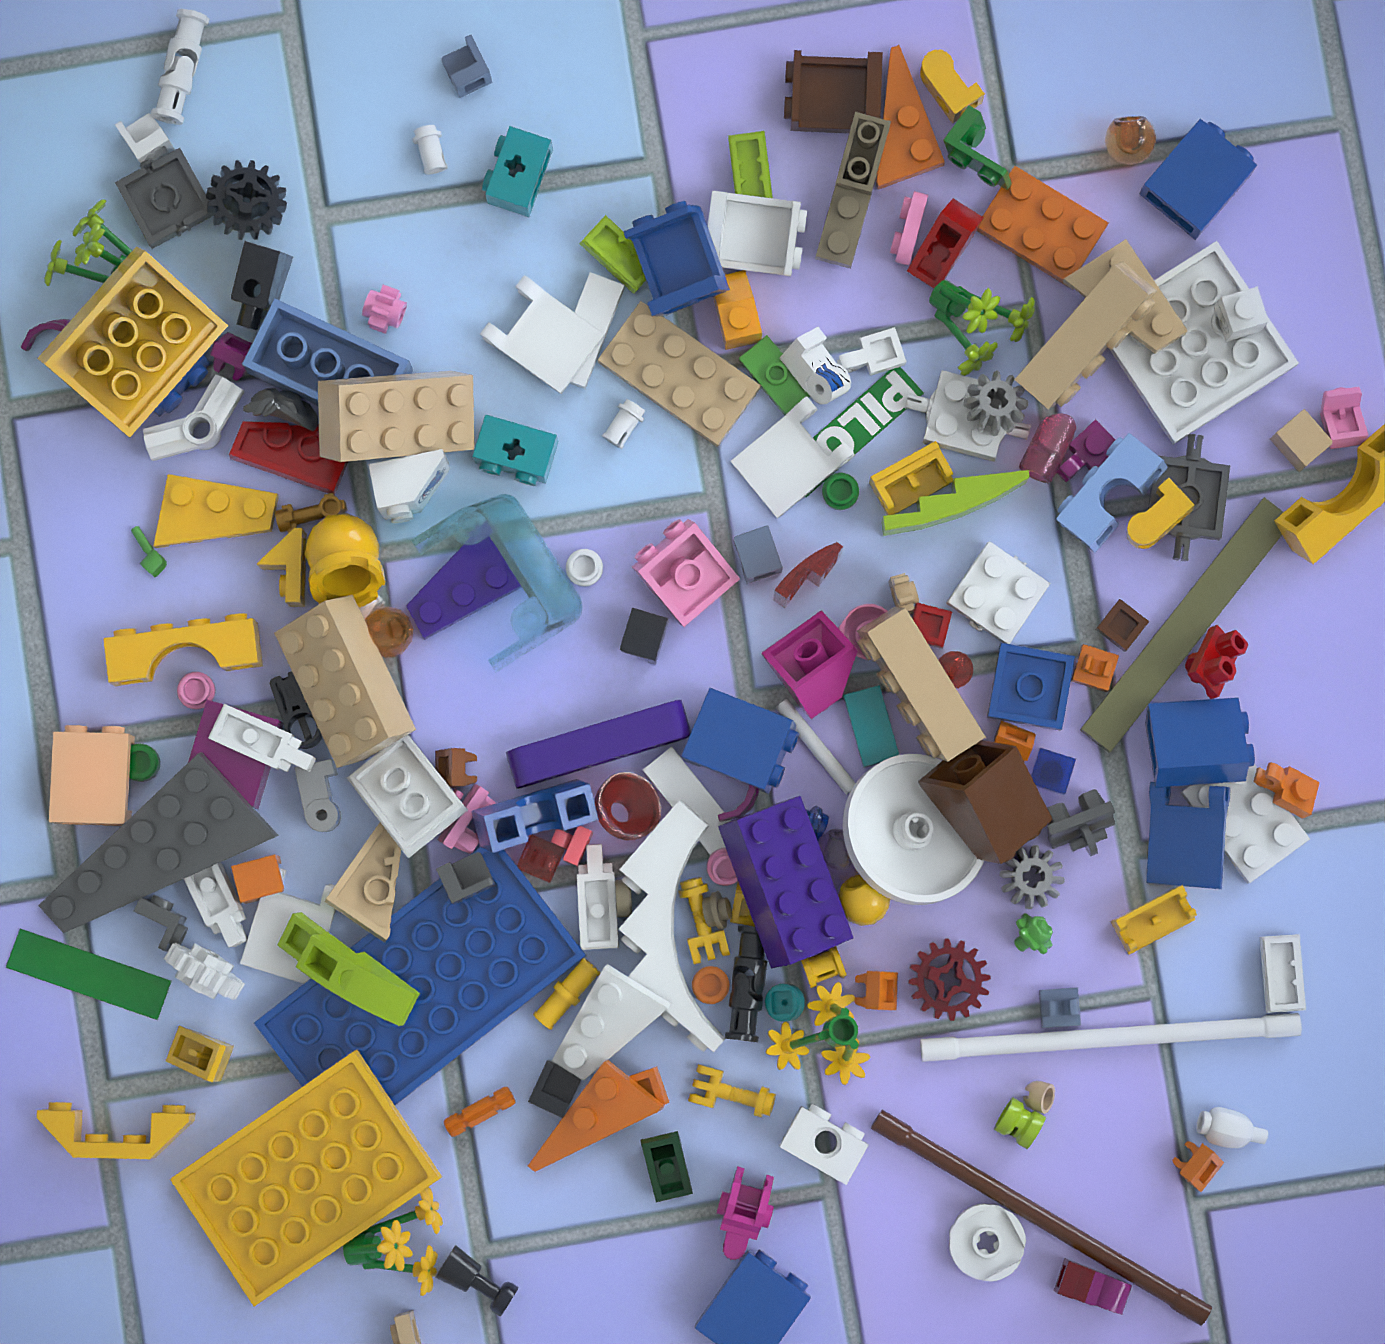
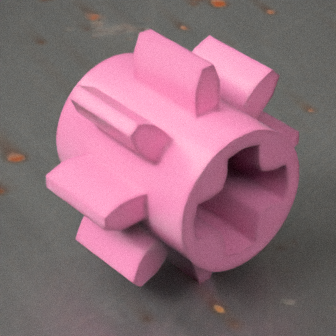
(384, 308)

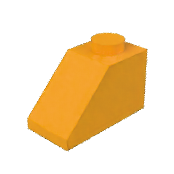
(738, 312)

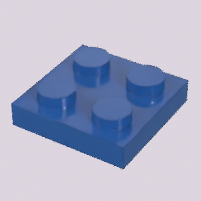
(1030, 686)

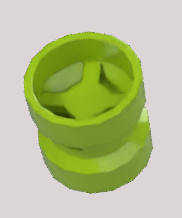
(1020, 1123)

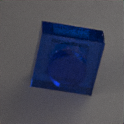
(1052, 771)

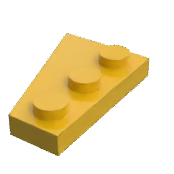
(211, 510)

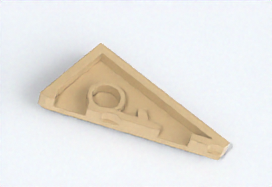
(368, 885)

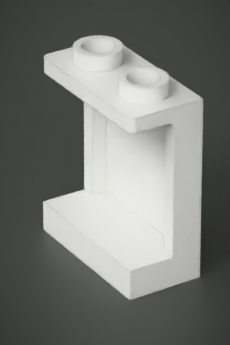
(756, 232)

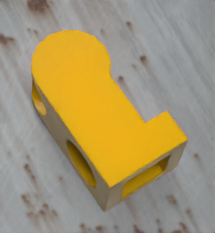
(947, 86)
(1150, 526)

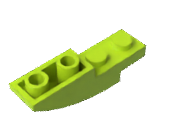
(346, 973)

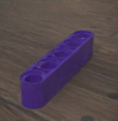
(598, 744)

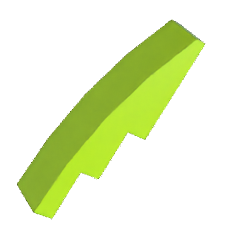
(966, 497)

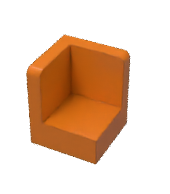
(258, 878)

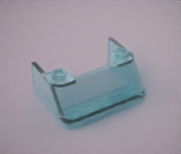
(552, 597)

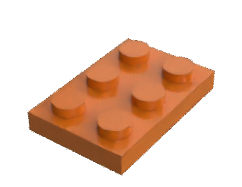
(1041, 225)

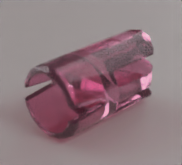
(1048, 447)

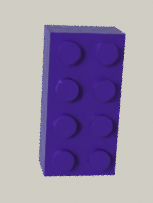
(785, 882)

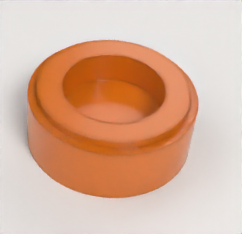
(710, 985)

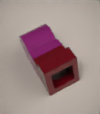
(1092, 1287)

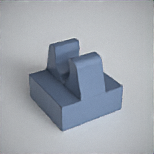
(1059, 1007)

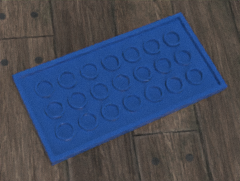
(466, 962)

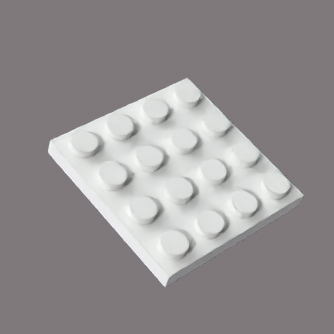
(1201, 371)

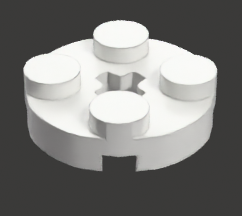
(1008, 1247)

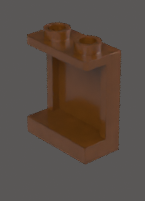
(831, 91)

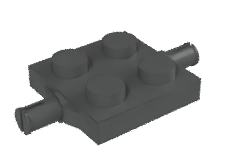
(1205, 486)

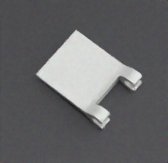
(546, 338)
(788, 461)
(268, 926)

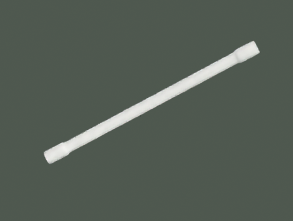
(1267, 1026)

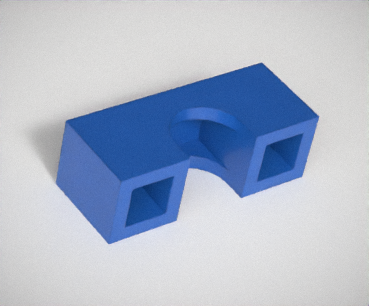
(515, 819)

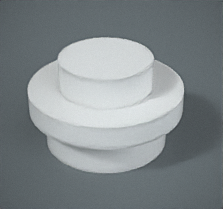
(584, 567)

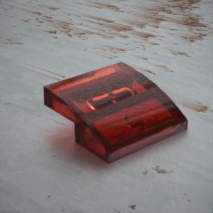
(813, 568)

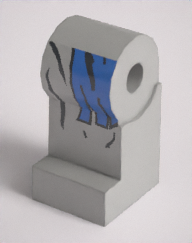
(316, 796)

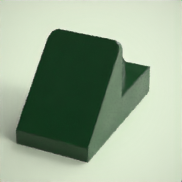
(666, 1166)

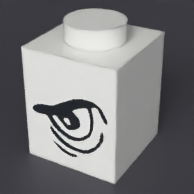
(1241, 314)

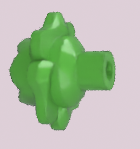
(1033, 933)

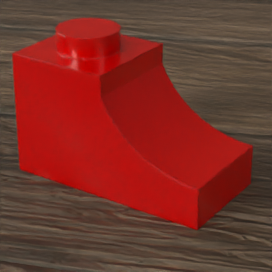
(945, 243)

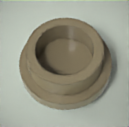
(717, 910)

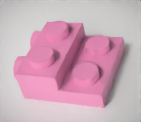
(684, 571)

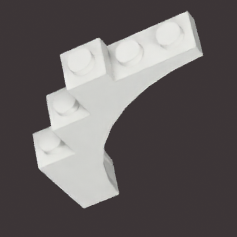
(650, 928)

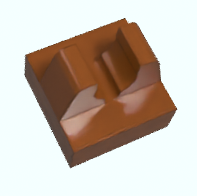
(451, 766)

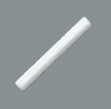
(817, 747)

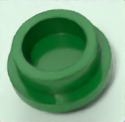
(840, 491)

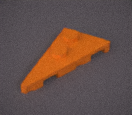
(910, 140)
(603, 1108)

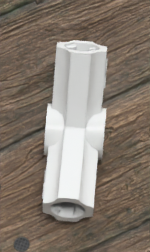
(177, 436)

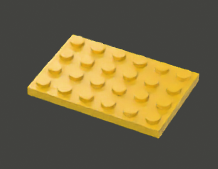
(305, 1177)

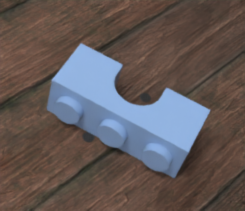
(1127, 464)

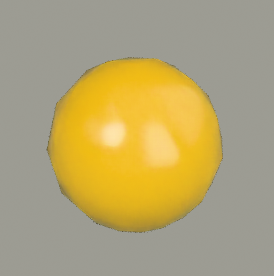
(862, 902)

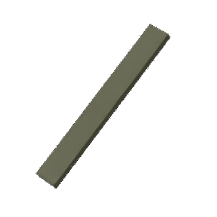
(1184, 627)

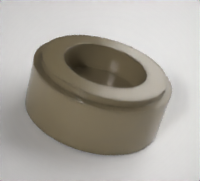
(623, 899)

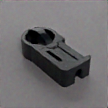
(293, 707)

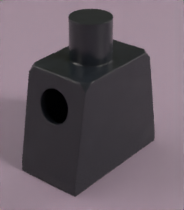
(261, 267)

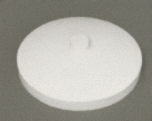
(902, 838)

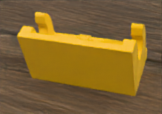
(911, 478)
(1154, 919)

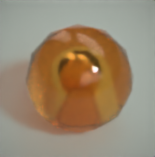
(1130, 139)
(390, 630)

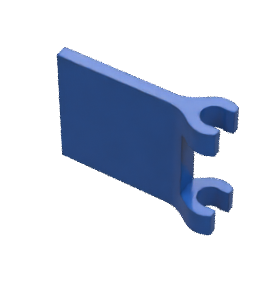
(1187, 840)

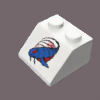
(407, 483)

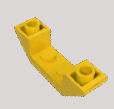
(67, 1130)

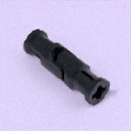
(747, 991)

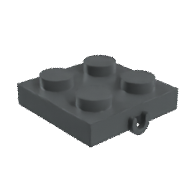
(165, 198)

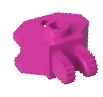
(744, 1214)

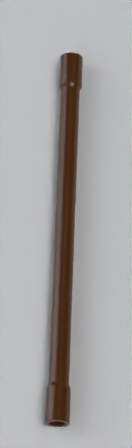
(1176, 1298)

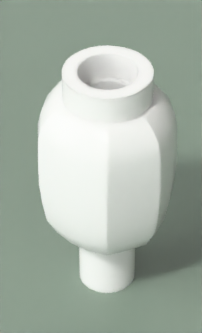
(1229, 1128)

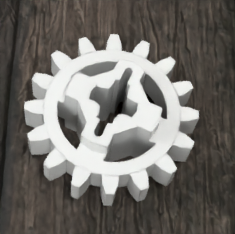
(204, 971)

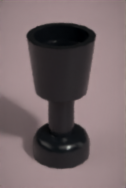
(463, 1272)

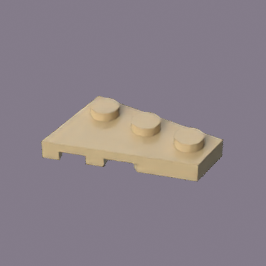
(1160, 325)

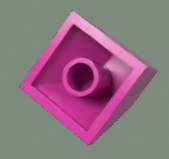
(813, 663)

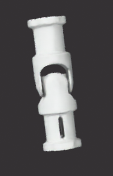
(179, 71)

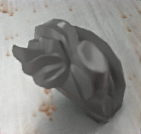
(284, 405)

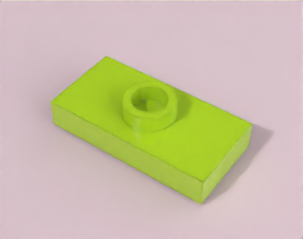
(750, 164)
(615, 253)

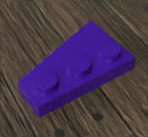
(463, 586)

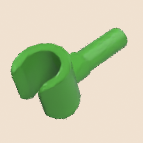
(153, 562)

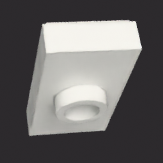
(1282, 973)

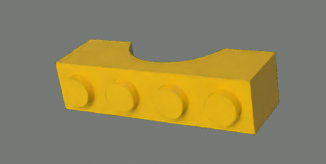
(1318, 526)
(135, 657)

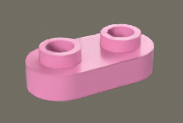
(904, 242)

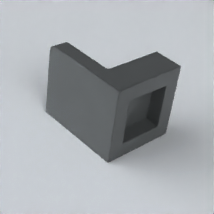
(466, 878)

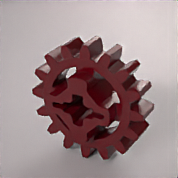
(965, 985)

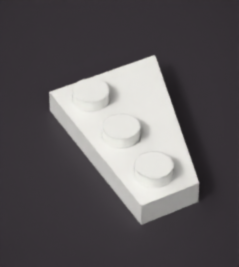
(607, 1021)

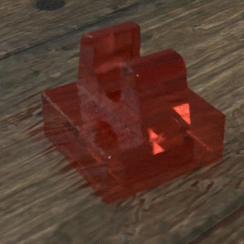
(540, 858)

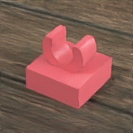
(574, 844)

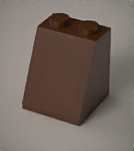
(988, 799)

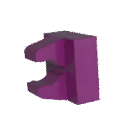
(230, 350)

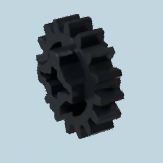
(229, 197)

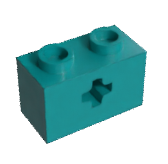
(517, 192)
(536, 445)

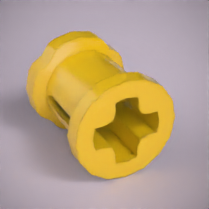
(823, 966)

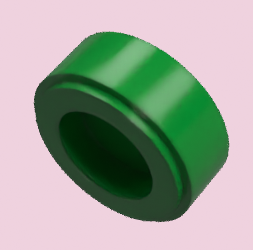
(143, 762)

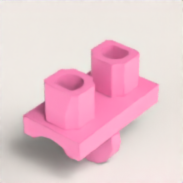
(457, 833)

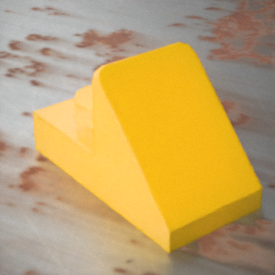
(289, 556)

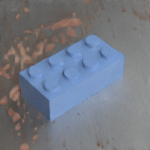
(300, 350)

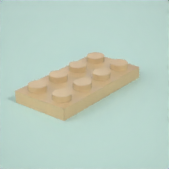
(679, 374)

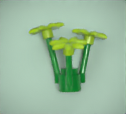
(89, 247)
(954, 300)

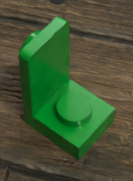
(969, 133)

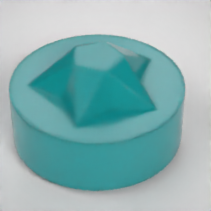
(784, 1002)

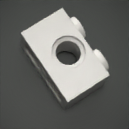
(839, 1162)

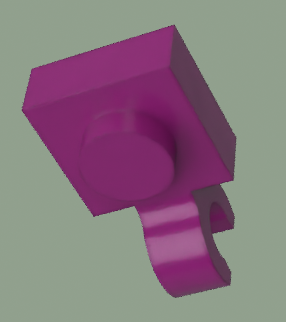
(1088, 450)

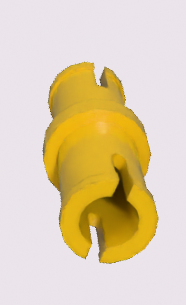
(566, 993)

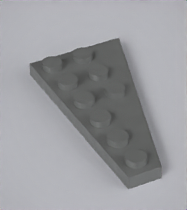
(175, 834)

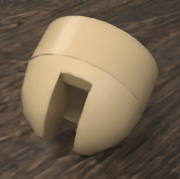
(1040, 1096)

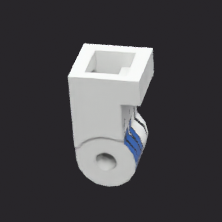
(816, 368)

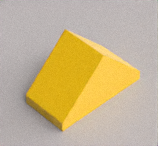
(199, 1054)

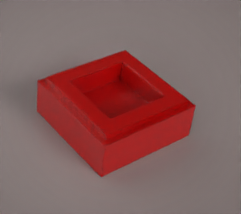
(932, 623)

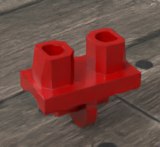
(1215, 660)

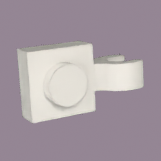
(877, 352)

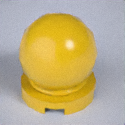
(344, 560)

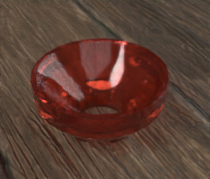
(637, 797)

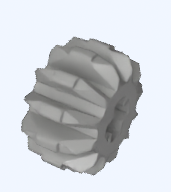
(1006, 413)
(1039, 887)

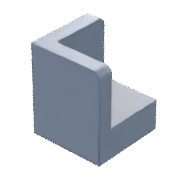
(467, 68)
(758, 554)

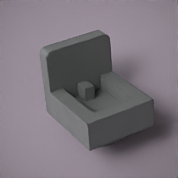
(160, 912)

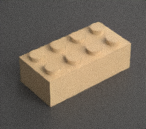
(1086, 334)
(395, 415)
(344, 681)
(920, 684)

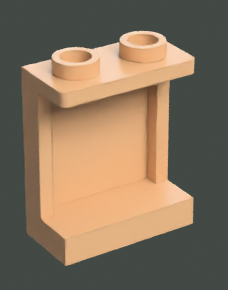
(90, 776)

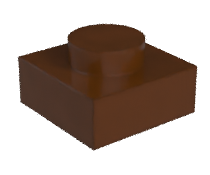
(1122, 625)

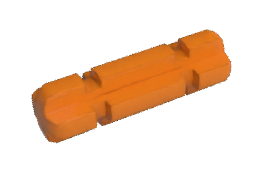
(479, 1111)

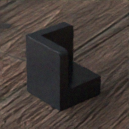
(644, 635)
(554, 1089)

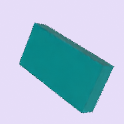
(871, 725)

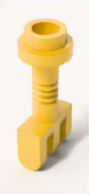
(693, 890)
(762, 1101)

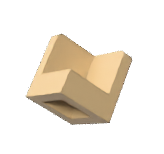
(1301, 440)

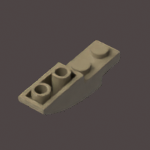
(853, 190)

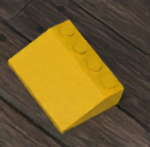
(133, 341)

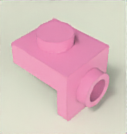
(1343, 417)

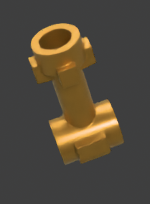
(288, 519)

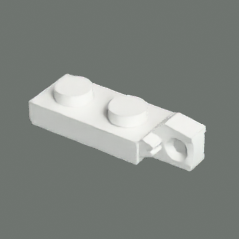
(259, 740)
(597, 902)
(218, 903)

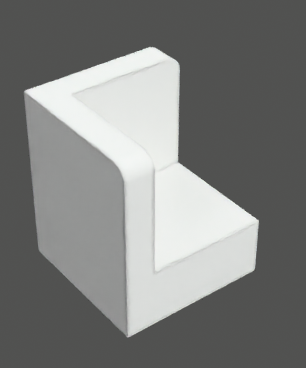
(146, 139)

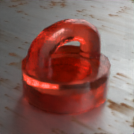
(957, 667)

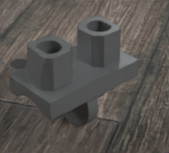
(1082, 828)

